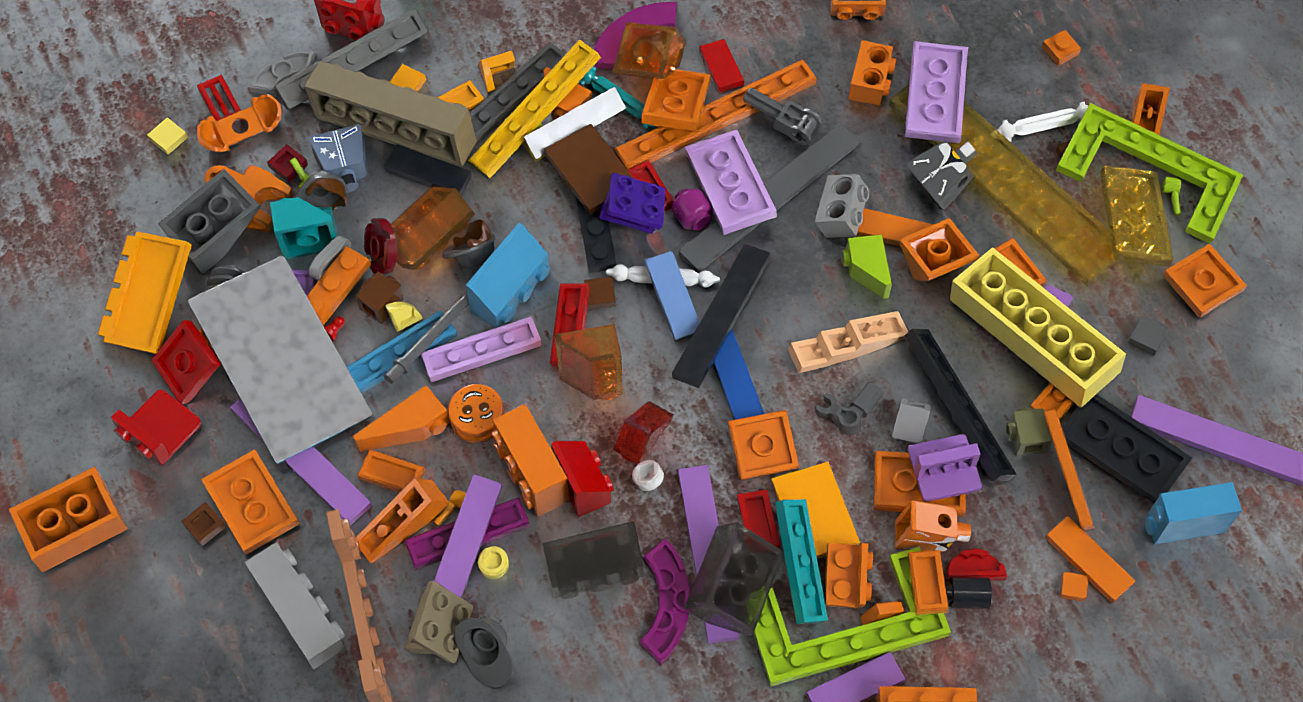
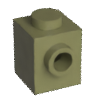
(1028, 431)

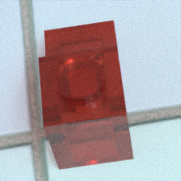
(642, 432)

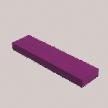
(430, 546)

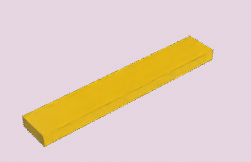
(534, 108)

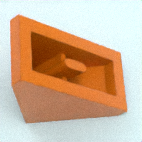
(1150, 106)

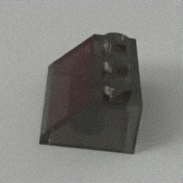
(593, 560)
(734, 579)

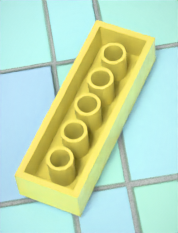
(1037, 327)

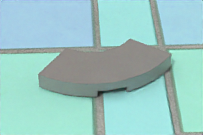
(279, 70)

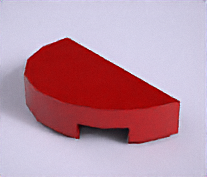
(975, 564)

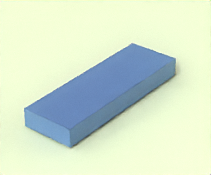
(672, 295)

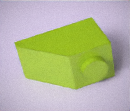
(868, 263)

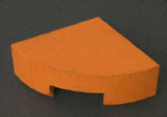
(882, 611)

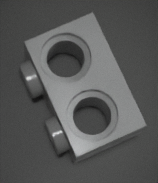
(842, 205)

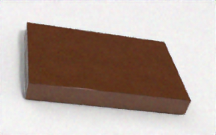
(586, 165)

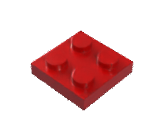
(185, 361)

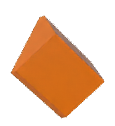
(937, 250)

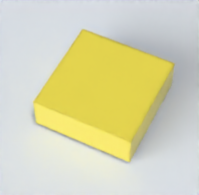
(167, 136)

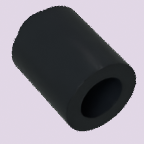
(969, 592)

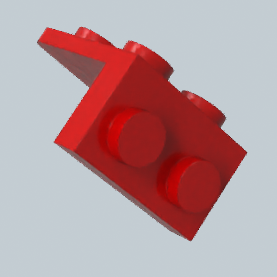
(349, 18)
(157, 426)

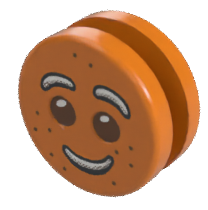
(473, 412)

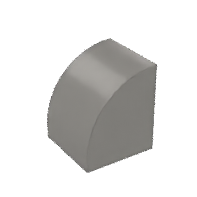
(911, 421)

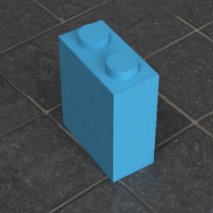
(1193, 513)

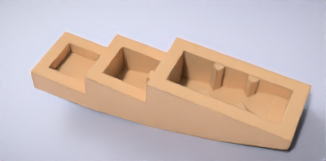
(848, 342)

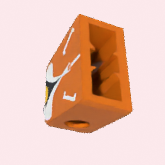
(929, 527)

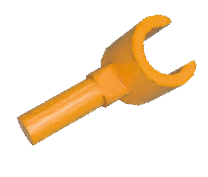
(455, 501)

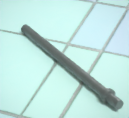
(402, 365)

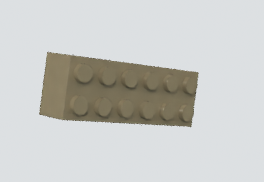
(391, 113)

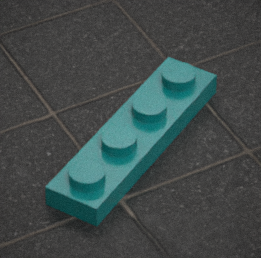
(801, 561)

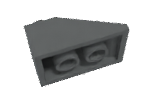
(211, 219)

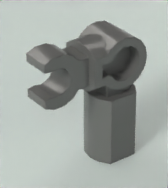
(850, 417)

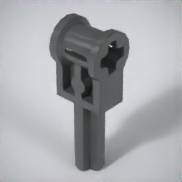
(789, 119)

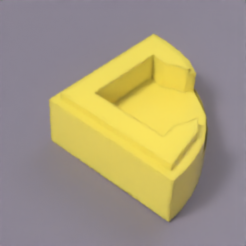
(402, 314)

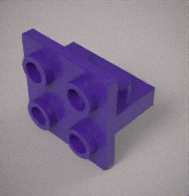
(634, 204)

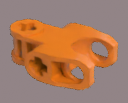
(261, 187)

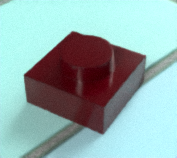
(281, 163)

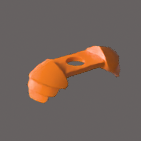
(261, 117)

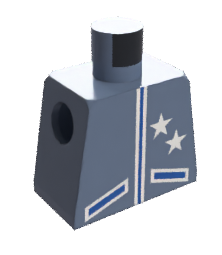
(342, 154)

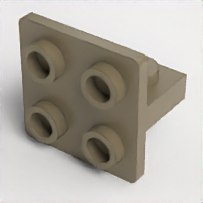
(436, 623)

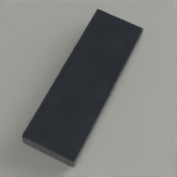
(426, 169)

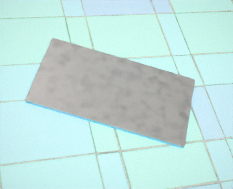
(280, 359)

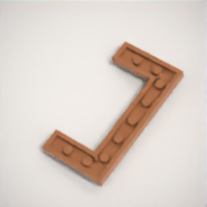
(371, 667)

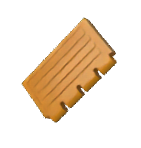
(145, 293)

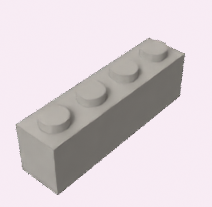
(295, 605)

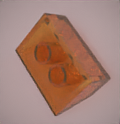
(429, 225)
(591, 361)

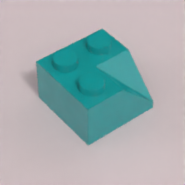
(302, 227)

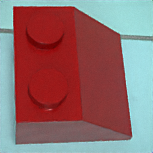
(586, 484)

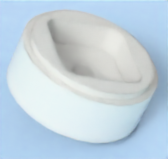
(647, 475)

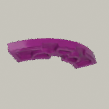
(653, 14)
(673, 594)

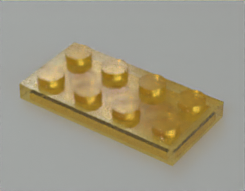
(1136, 216)

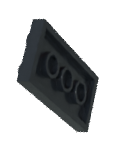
(1125, 448)

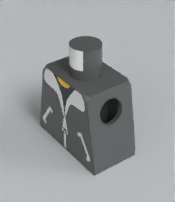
(944, 171)

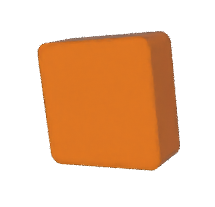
(1074, 586)

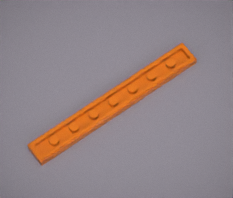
(716, 116)

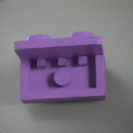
(945, 467)

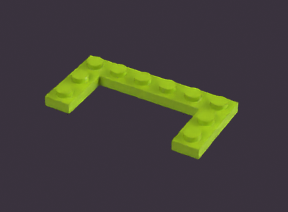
(1216, 179)
(791, 662)

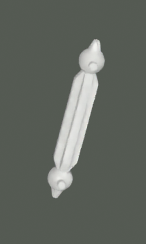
(1042, 122)
(640, 275)

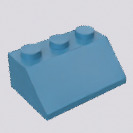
(507, 277)

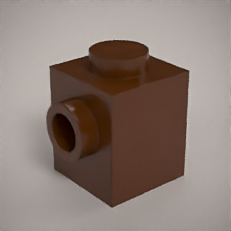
(377, 293)

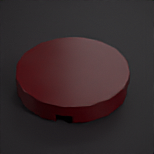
(380, 245)

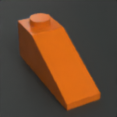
(407, 422)
(401, 518)

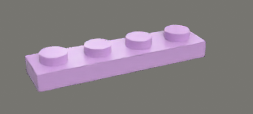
(481, 349)

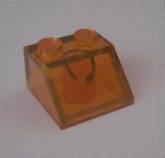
(649, 51)

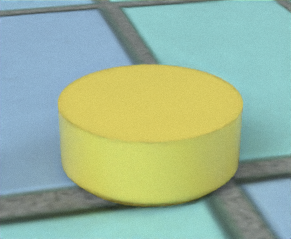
(493, 562)

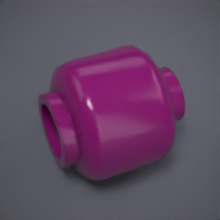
(692, 209)

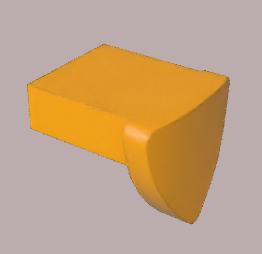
(495, 65)

